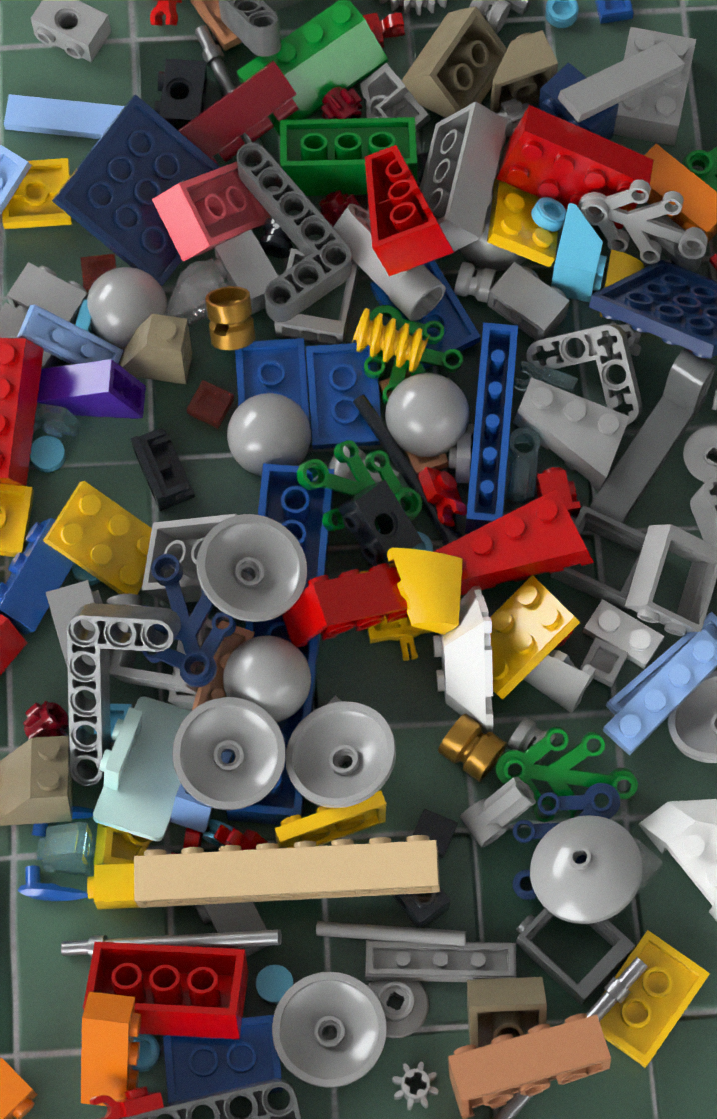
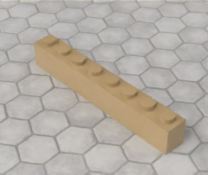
(286, 872)

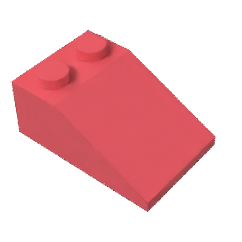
(208, 211)

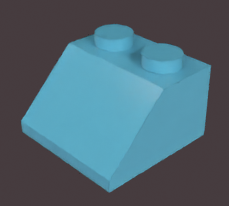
(578, 259)

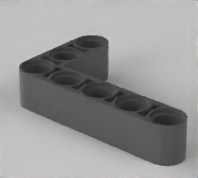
(255, 23)
(298, 229)
(681, 401)
(97, 677)
(221, 1100)

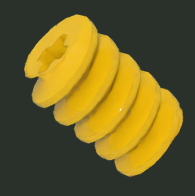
(389, 340)

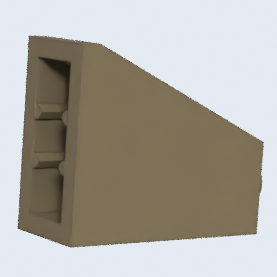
(159, 350)

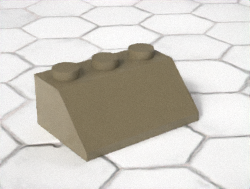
(456, 63)

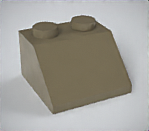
(523, 70)
(37, 783)
(504, 1007)

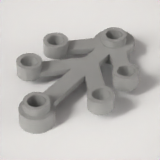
(603, 210)

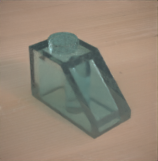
(67, 849)

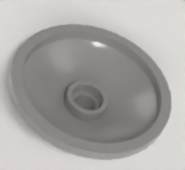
(263, 550)
(695, 722)
(234, 727)
(329, 739)
(590, 889)
(326, 1002)

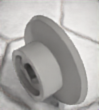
(697, 450)
(411, 1013)

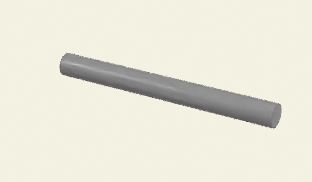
(391, 933)

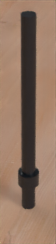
(403, 465)

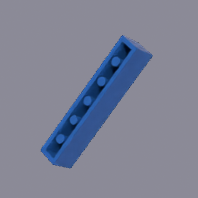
(491, 425)

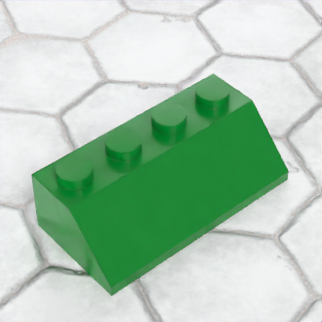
(322, 55)
(332, 152)

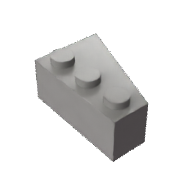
(573, 428)

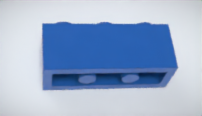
(32, 575)

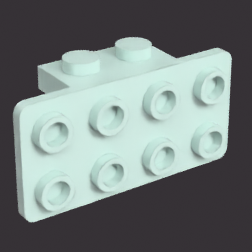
(141, 771)

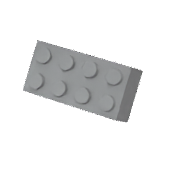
(463, 171)

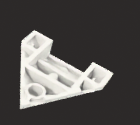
(468, 661)
(690, 836)

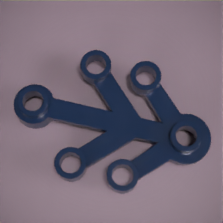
(190, 627)
(576, 802)

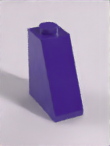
(93, 390)

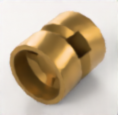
(230, 318)
(472, 747)

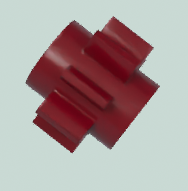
(341, 104)
(335, 204)
(45, 720)

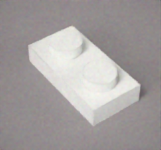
(624, 632)

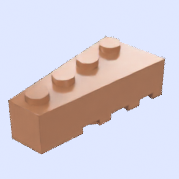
(527, 1062)

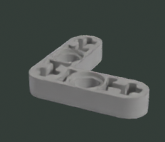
(596, 351)

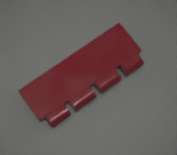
(242, 112)

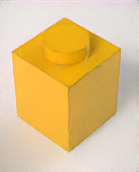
(112, 886)

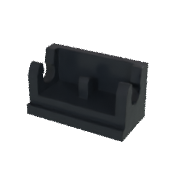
(162, 469)

